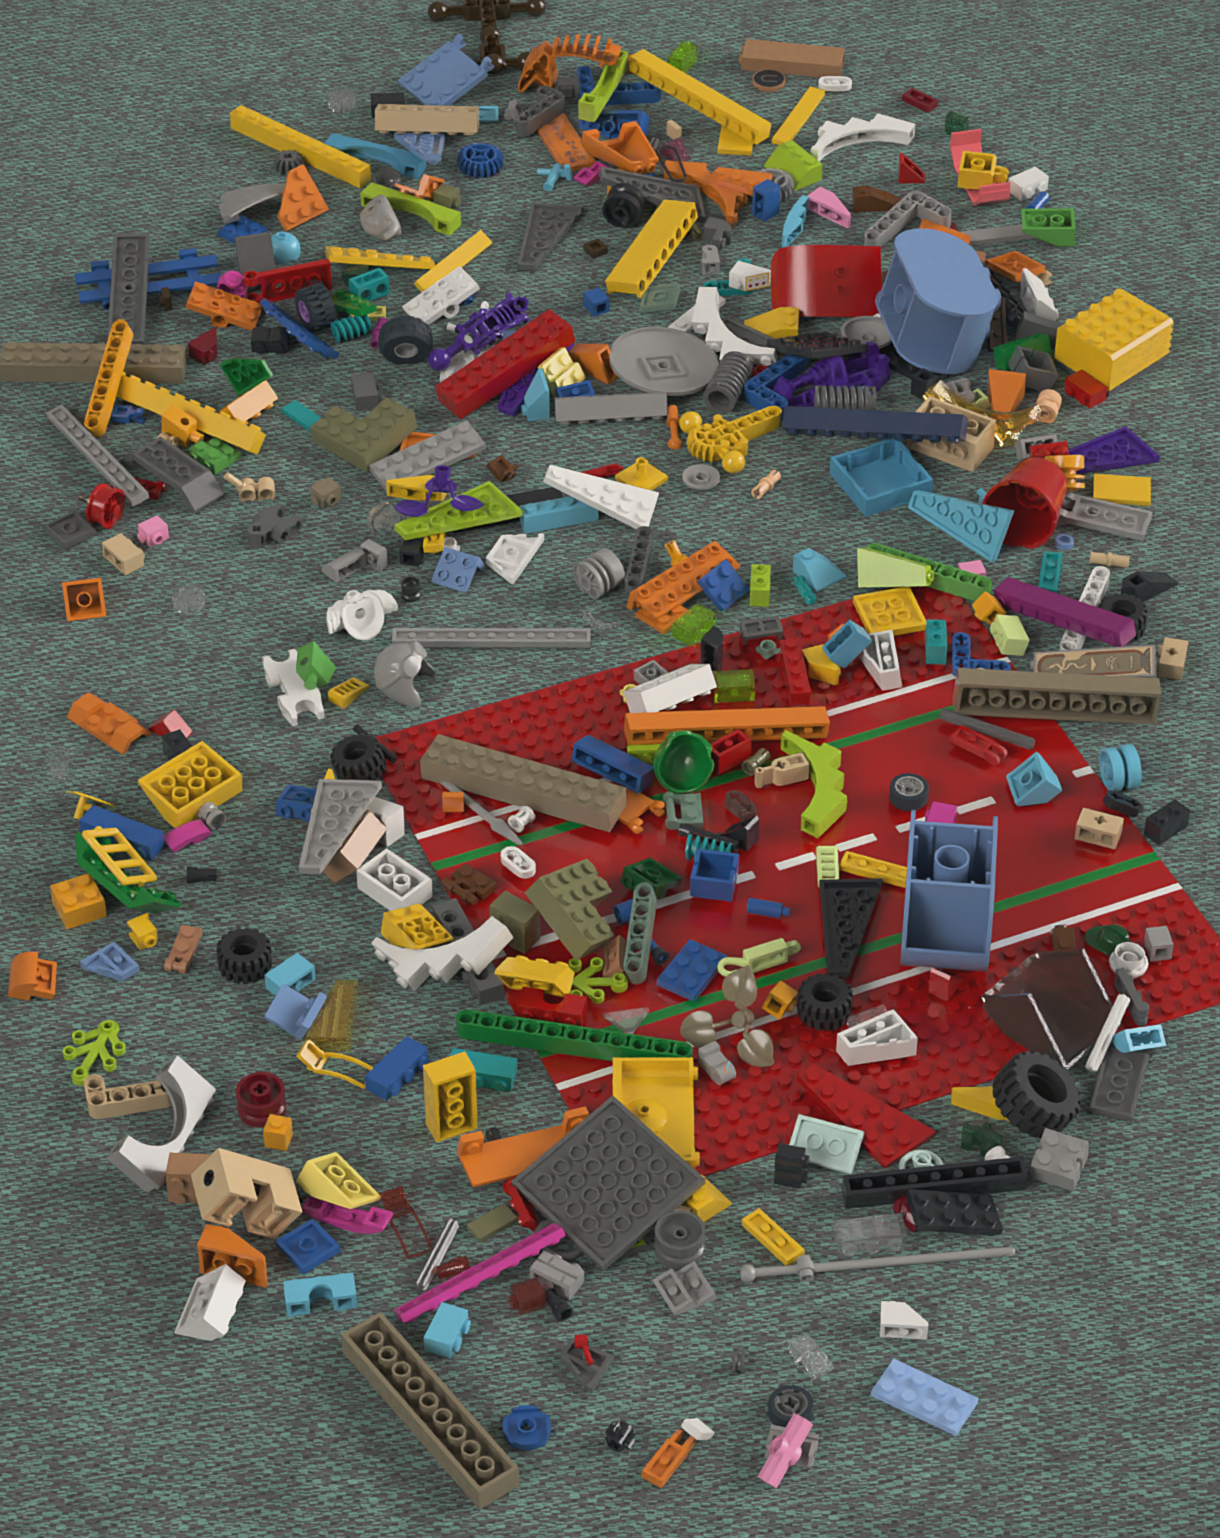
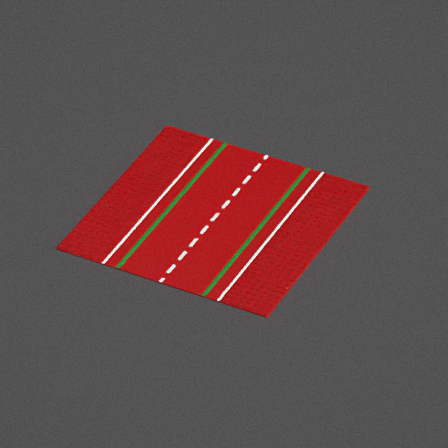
(1039, 875)

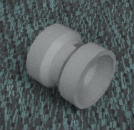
(211, 815)

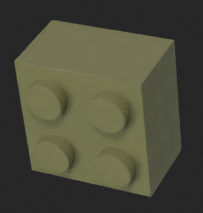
(520, 919)

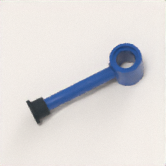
(622, 914)

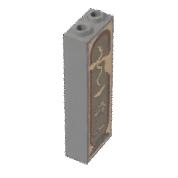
(1110, 661)

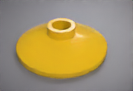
(649, 1112)

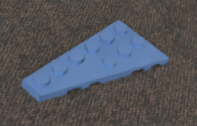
(425, 145)

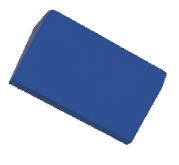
(577, 389)

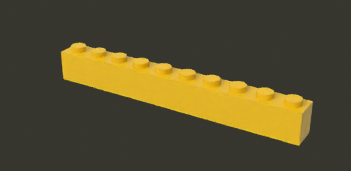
(699, 96)
(311, 150)
(208, 422)

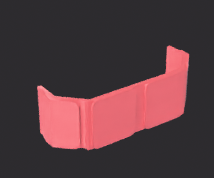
(971, 141)

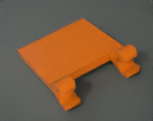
(637, 805)

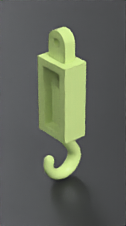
(762, 956)

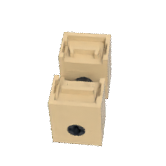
(239, 1182)

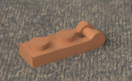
(183, 949)

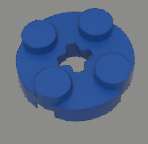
(528, 1439)

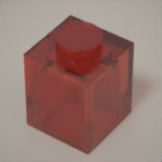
(527, 1296)

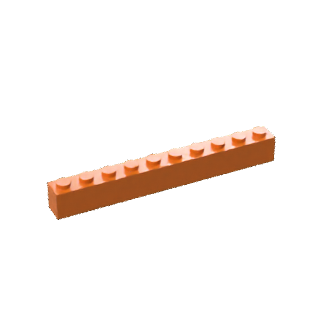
(715, 724)

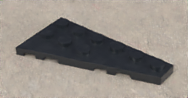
(845, 917)

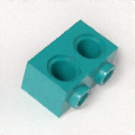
(370, 284)
(935, 641)

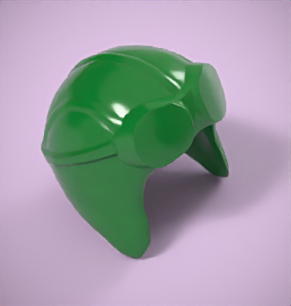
(683, 762)

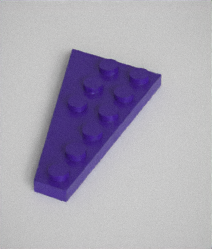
(1113, 451)

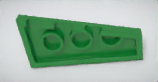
(351, 303)

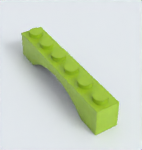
(593, 103)
(440, 217)

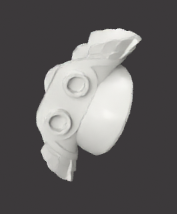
(363, 623)

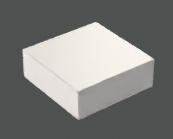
(697, 1429)

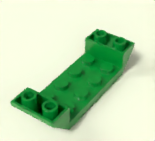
(132, 896)

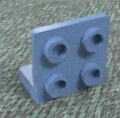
(456, 569)
(294, 1011)

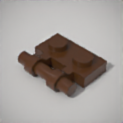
(472, 881)

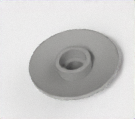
(701, 477)

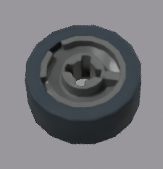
(786, 1397)

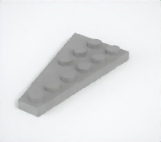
(333, 816)

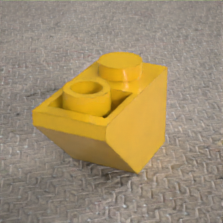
(819, 666)

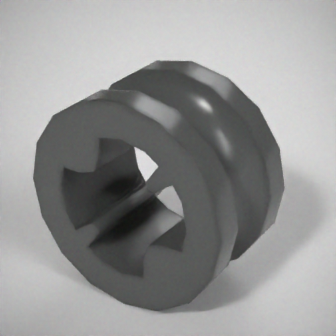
(738, 1362)

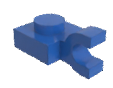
(125, 413)

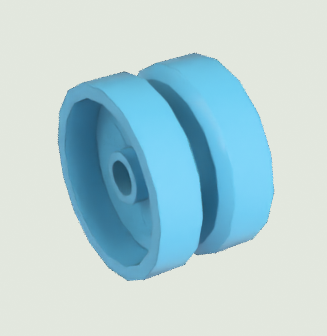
(1120, 767)

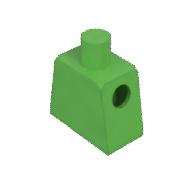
(313, 666)

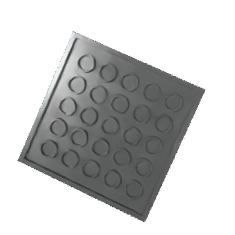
(608, 1182)

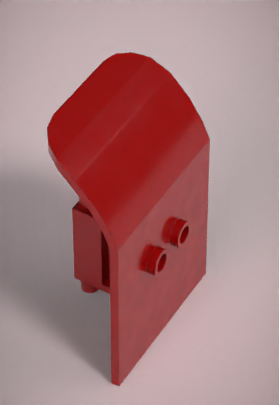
(827, 280)

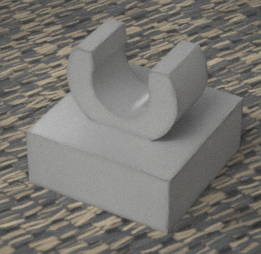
(513, 110)

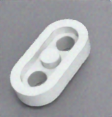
(835, 83)
(518, 862)

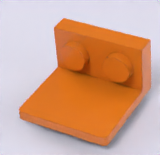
(427, 186)

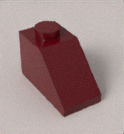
(205, 347)

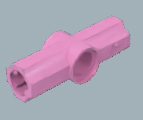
(785, 1450)

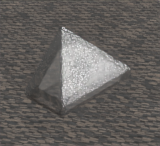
(628, 1019)

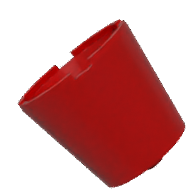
(1036, 495)

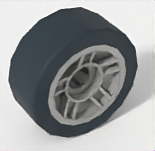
(908, 792)

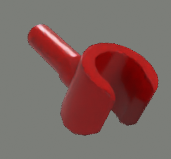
(581, 1341)

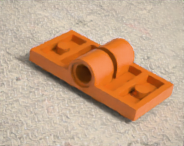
(224, 307)

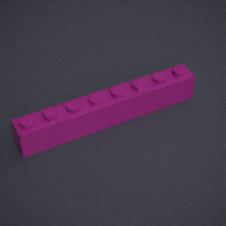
(1065, 612)

